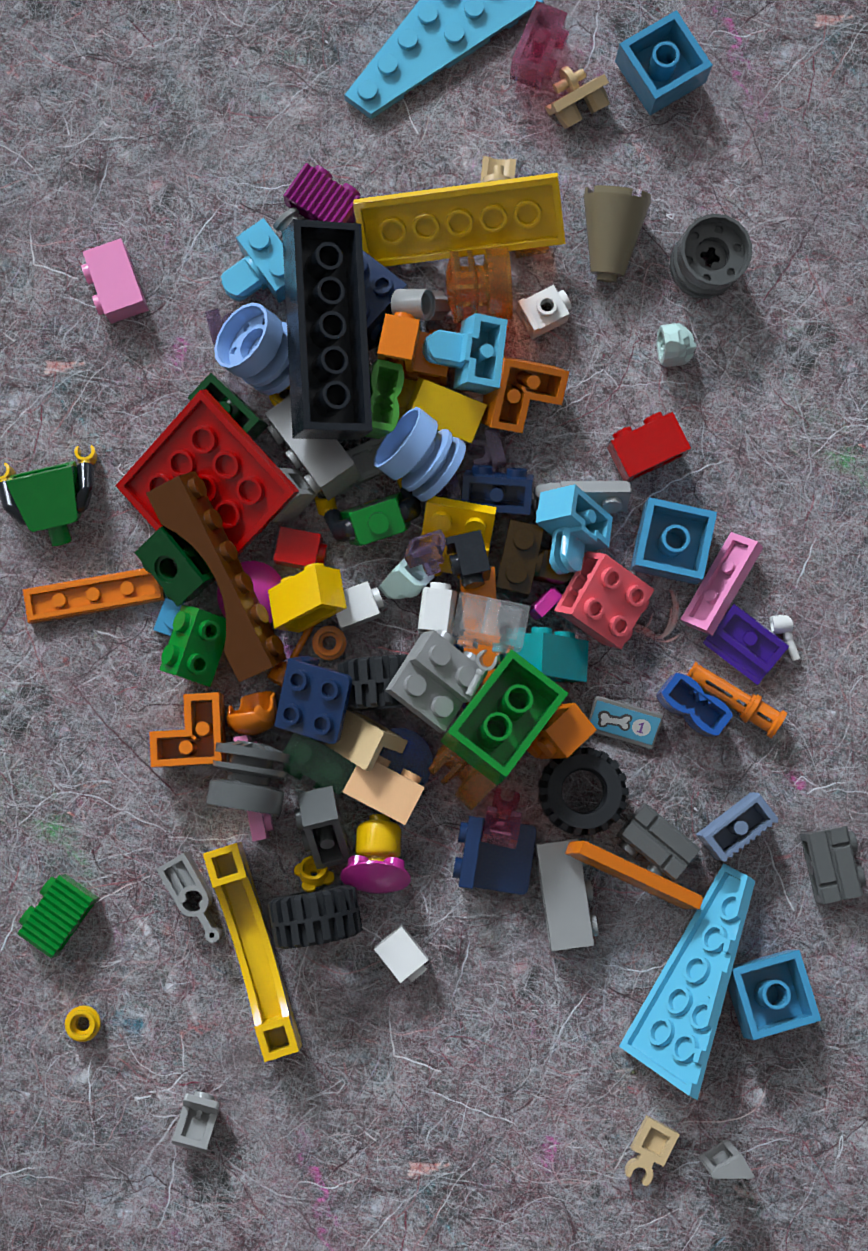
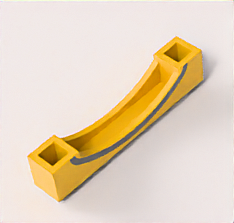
(259, 966)

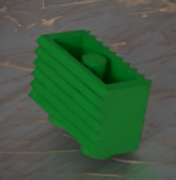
(57, 914)

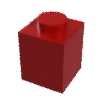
(299, 548)

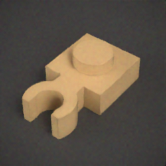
(653, 1144)

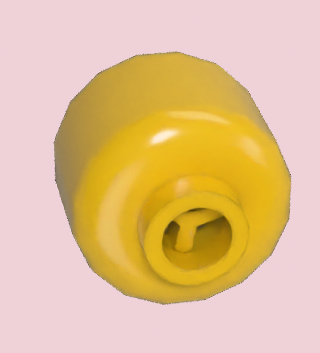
(378, 838)

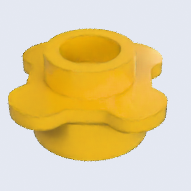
(310, 882)

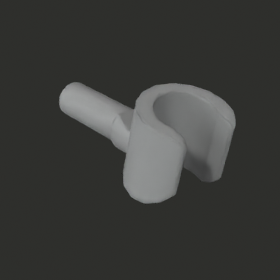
(480, 672)

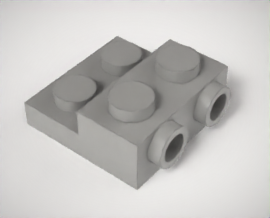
(434, 679)

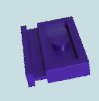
(746, 644)

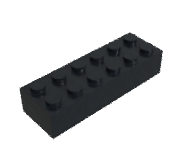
(327, 330)

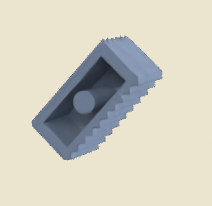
(737, 826)

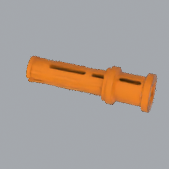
(753, 703)

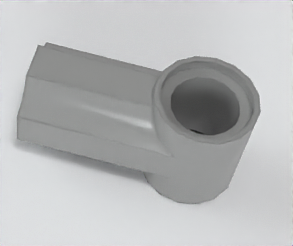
(421, 303)

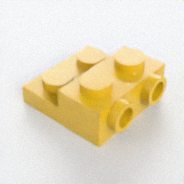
(457, 518)

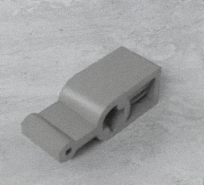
(181, 878)

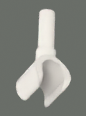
(784, 625)

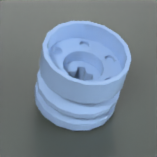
(255, 348)
(420, 454)

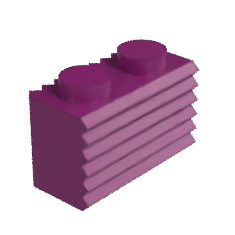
(321, 197)

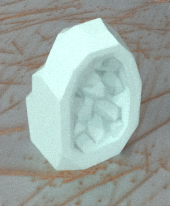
(674, 345)
(405, 581)

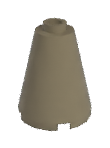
(613, 228)

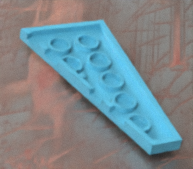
(426, 42)
(685, 1004)

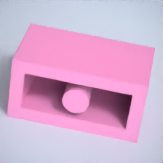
(114, 280)

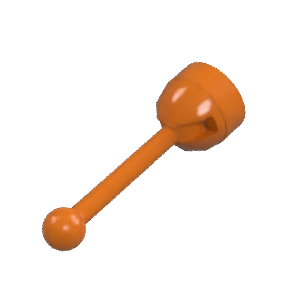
(278, 672)

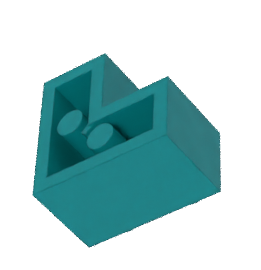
(556, 655)

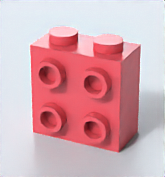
(604, 600)

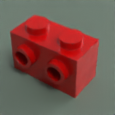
(648, 446)

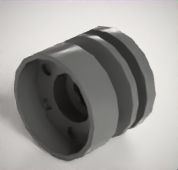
(725, 246)
(248, 778)

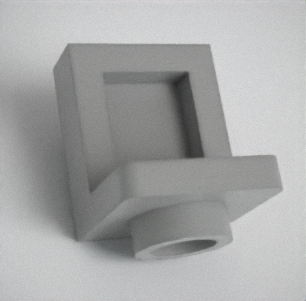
(196, 1121)

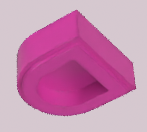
(545, 602)

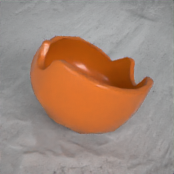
(255, 714)

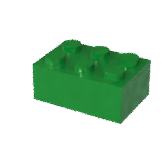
(504, 717)

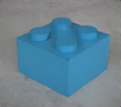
(663, 62)
(673, 541)
(772, 995)

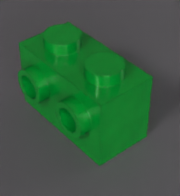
(194, 645)

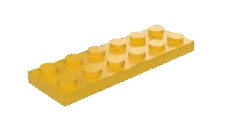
(462, 218)

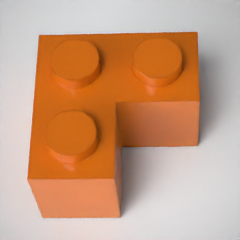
(402, 344)
(520, 383)
(562, 733)
(197, 743)

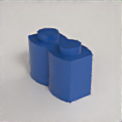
(701, 711)

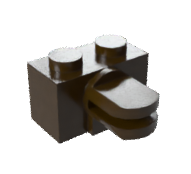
(525, 561)

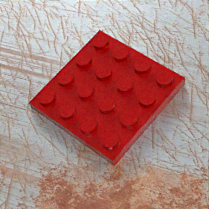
(237, 473)

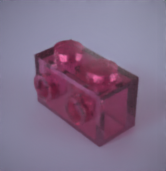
(537, 47)

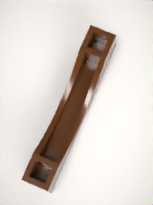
(186, 509)

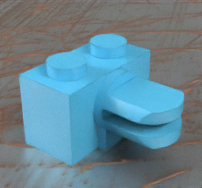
(260, 267)
(474, 352)
(574, 524)

